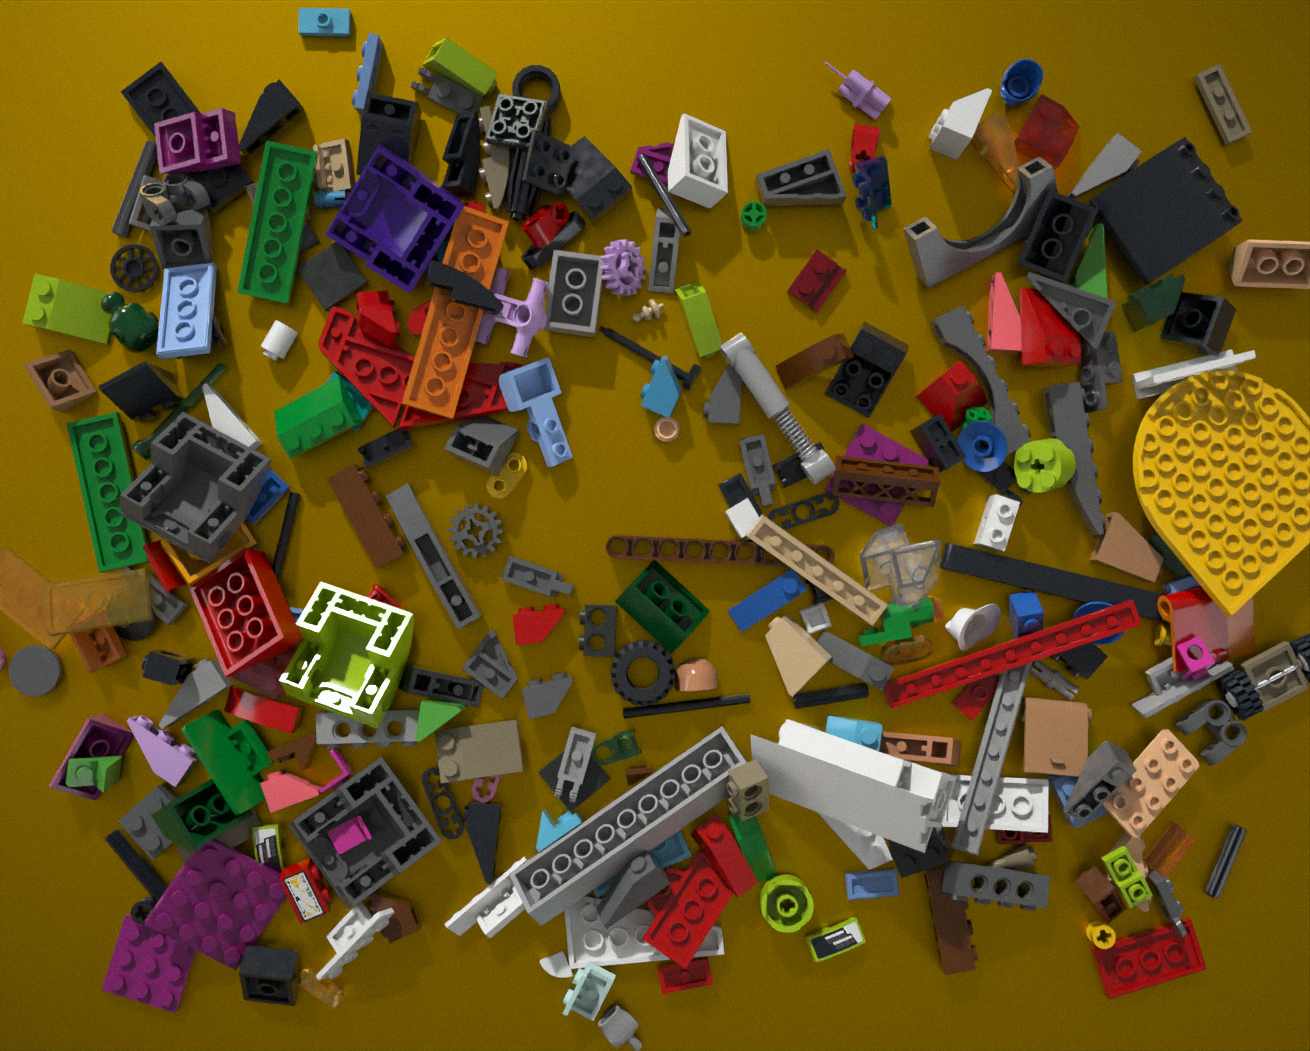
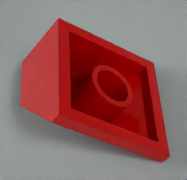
(953, 395)

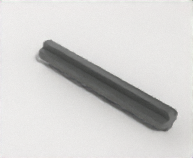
(143, 167)

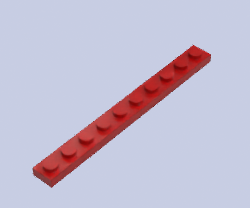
(1012, 653)

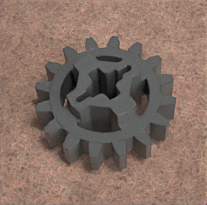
(470, 516)

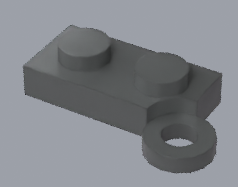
(1170, 906)

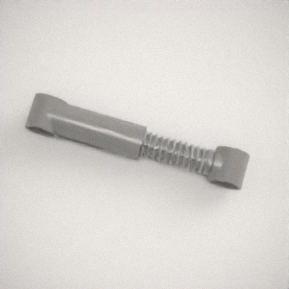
(742, 357)

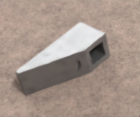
(1101, 776)

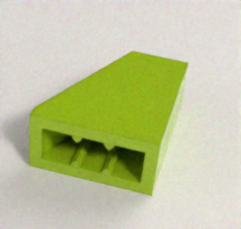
(460, 67)
(699, 318)

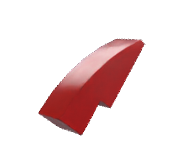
(263, 709)

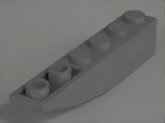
(1070, 424)
(434, 557)

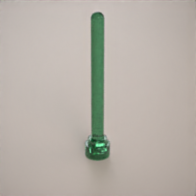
(143, 446)

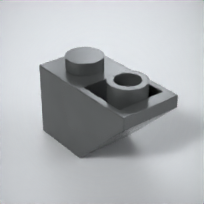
(546, 697)

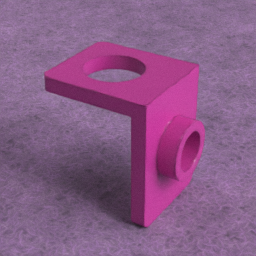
(1199, 667)
(345, 767)
(349, 834)

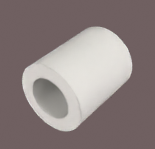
(278, 340)

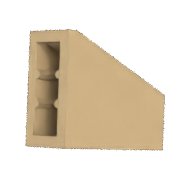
(795, 652)

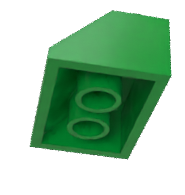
(316, 418)

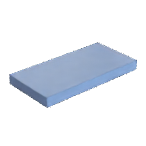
(186, 310)

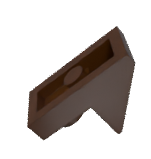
(303, 748)

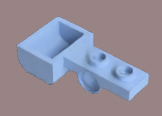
(533, 389)

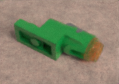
(896, 621)

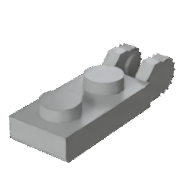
(575, 760)

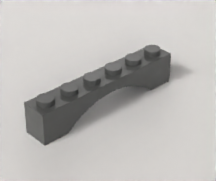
(958, 334)

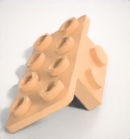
(1159, 776)

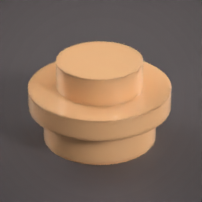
(666, 429)

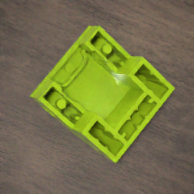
(349, 654)

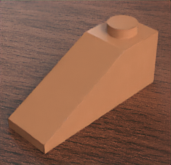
(922, 748)

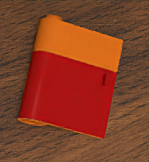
(1197, 615)

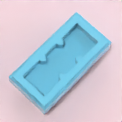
(324, 22)

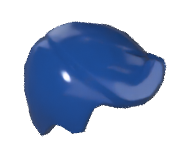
(1021, 81)

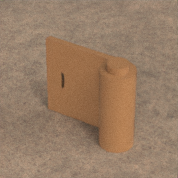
(1057, 733)

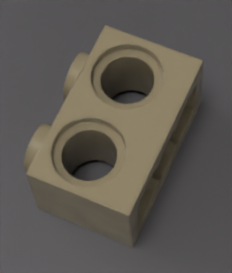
(748, 790)

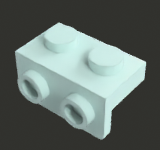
(590, 991)

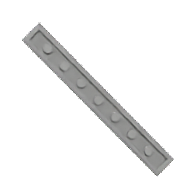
(990, 759)

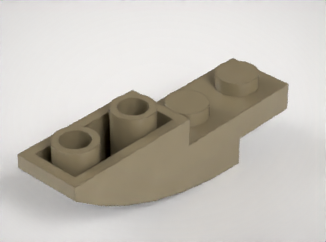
(495, 168)

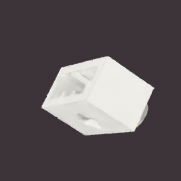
(996, 523)

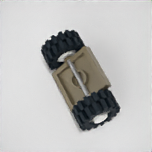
(1268, 678)

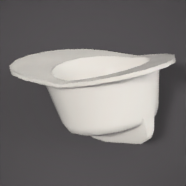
(973, 625)

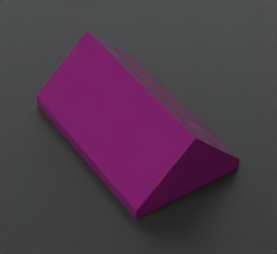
(97, 738)

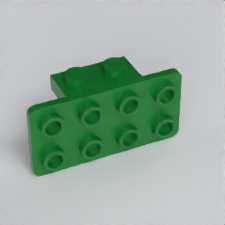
(231, 758)

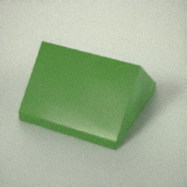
(435, 714)

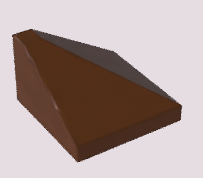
(636, 773)

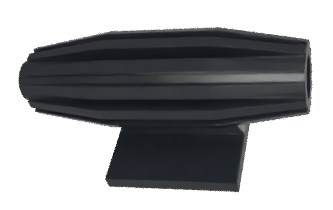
(539, 168)

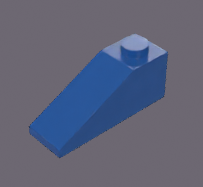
(767, 599)

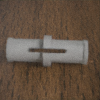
(1053, 679)

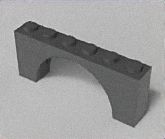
(940, 258)

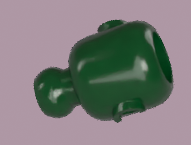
(130, 323)

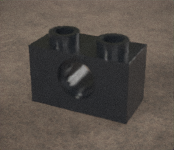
(167, 666)

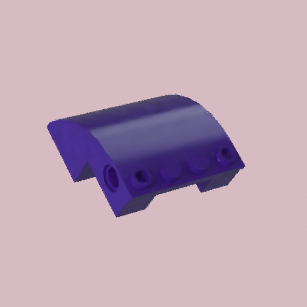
(395, 218)

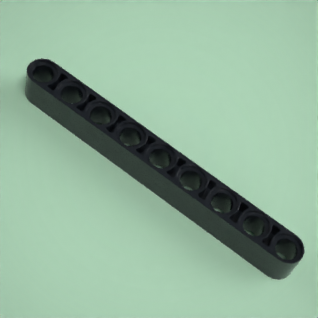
(1046, 579)

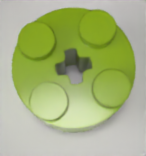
(1044, 465)
(796, 913)

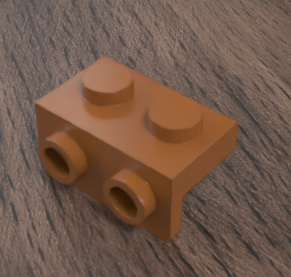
(99, 647)

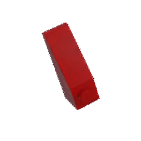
(724, 855)

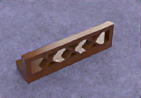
(886, 476)

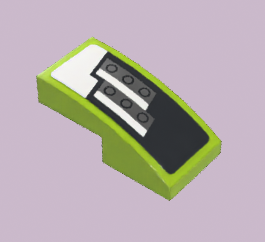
(268, 846)
(835, 940)

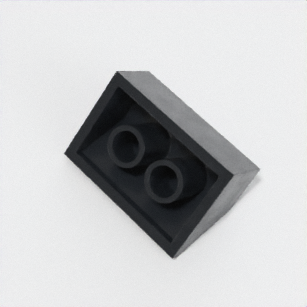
(1058, 236)

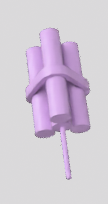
(862, 93)

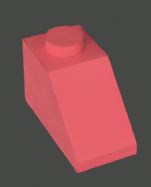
(287, 789)

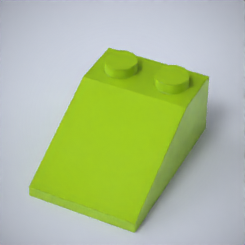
(67, 309)

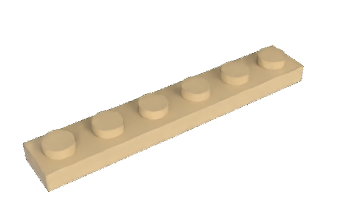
(817, 570)

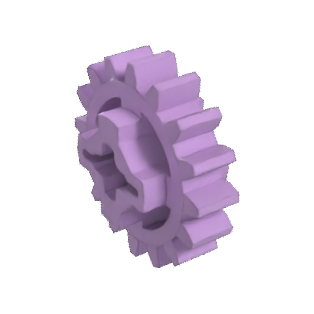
(623, 267)

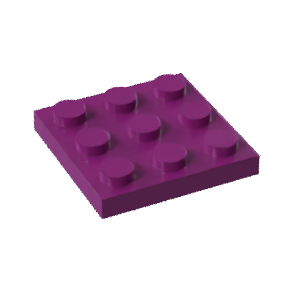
(875, 446)
(148, 967)

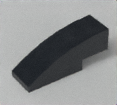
(462, 155)
(462, 287)

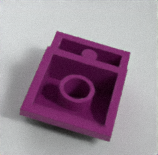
(197, 142)

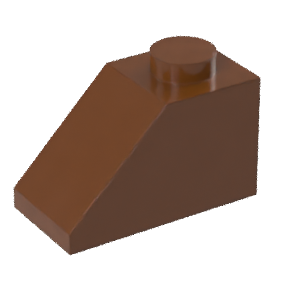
(1100, 894)

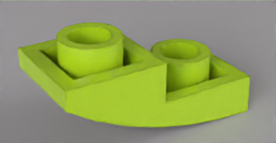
(1126, 876)

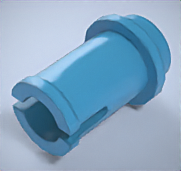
(328, 198)

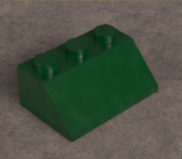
(662, 606)
(197, 817)

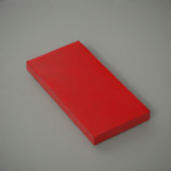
(1148, 959)

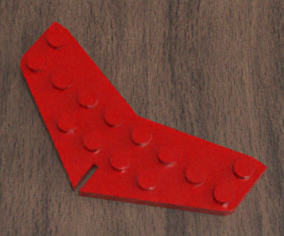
(383, 374)

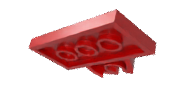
(686, 910)

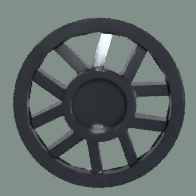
(134, 268)

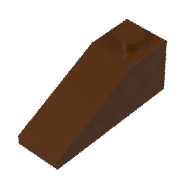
(814, 360)

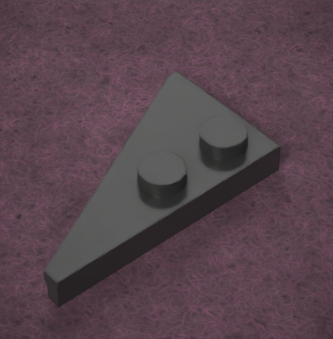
(1082, 309)

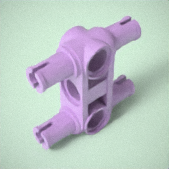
(525, 316)

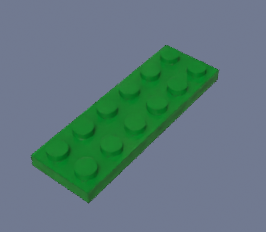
(277, 222)
(103, 475)

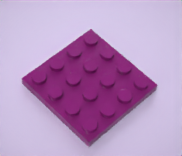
(218, 903)

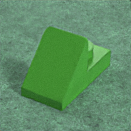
(97, 771)

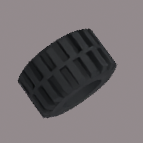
(647, 695)

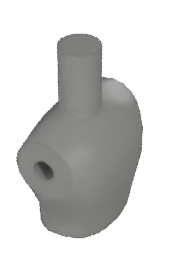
(619, 1027)

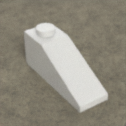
(227, 420)

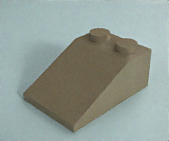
(479, 751)

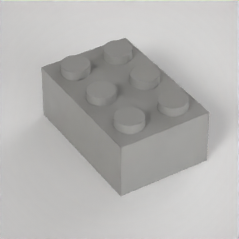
(574, 293)

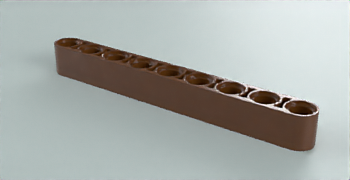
(706, 554)

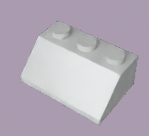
(958, 124)

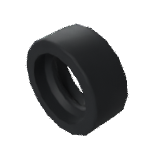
(542, 72)

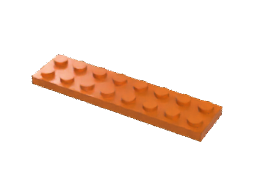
(453, 327)

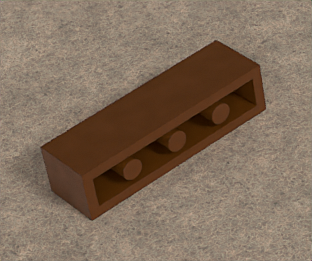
(367, 515)
(949, 925)

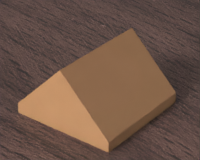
(60, 380)

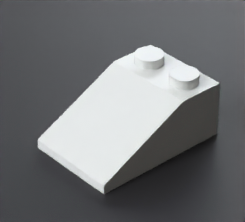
(698, 162)

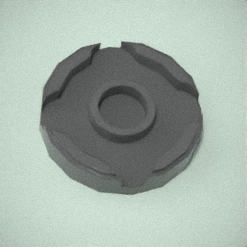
(35, 670)

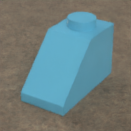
(854, 730)

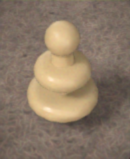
(647, 312)

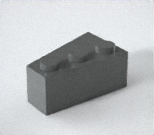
(802, 182)

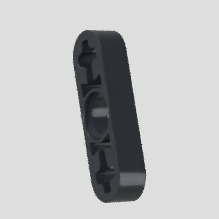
(536, 257)
(818, 500)
(443, 823)

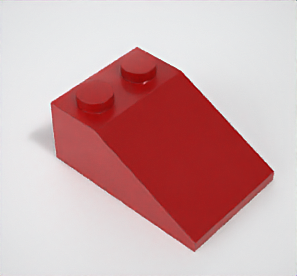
(1046, 334)

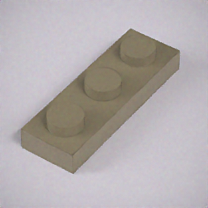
(1222, 104)

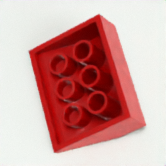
(245, 612)

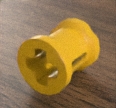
(1162, 635)
(1108, 936)

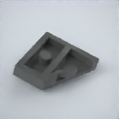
(491, 666)

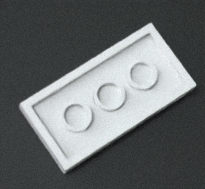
(1016, 806)

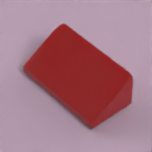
(163, 566)

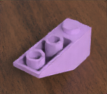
(165, 756)

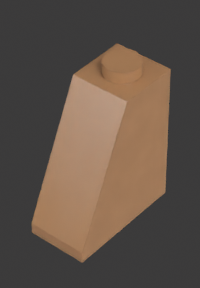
(1126, 550)

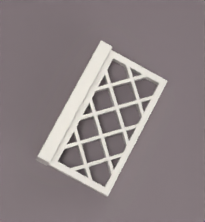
(1161, 379)

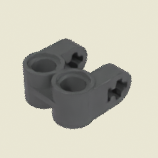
(174, 192)
(1218, 725)

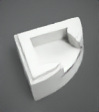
(557, 965)

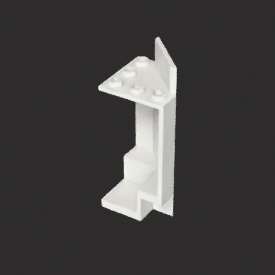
(855, 783)

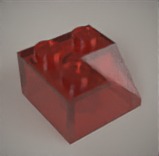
(1047, 132)

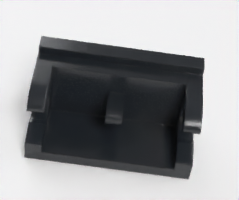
(938, 443)
(386, 448)
(789, 470)

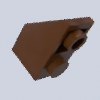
(402, 922)

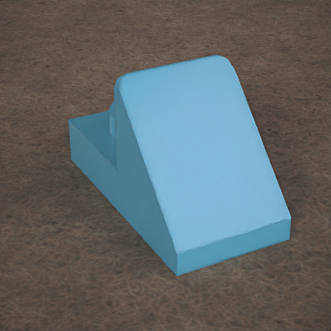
(551, 832)

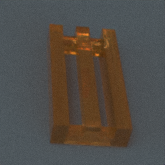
(1159, 845)

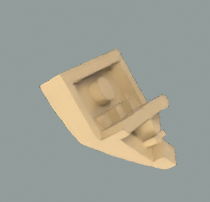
(334, 166)

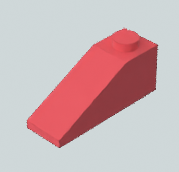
(1003, 319)

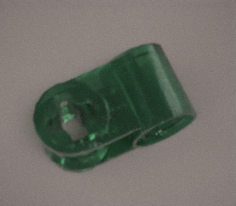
(618, 747)

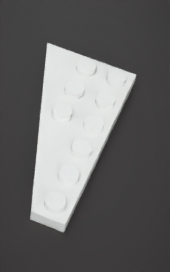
(622, 941)

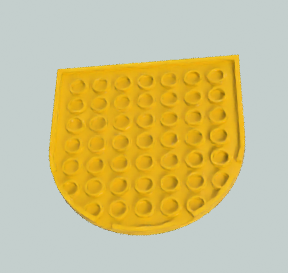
(1226, 480)

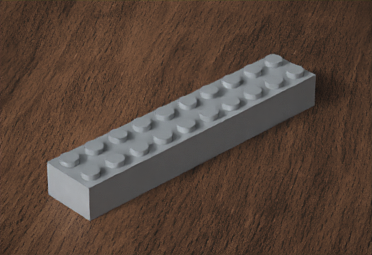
(627, 827)

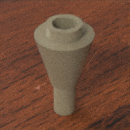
(1018, 858)

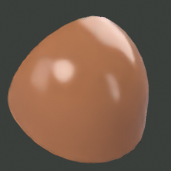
(696, 675)

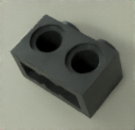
(606, 630)

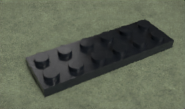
(160, 97)

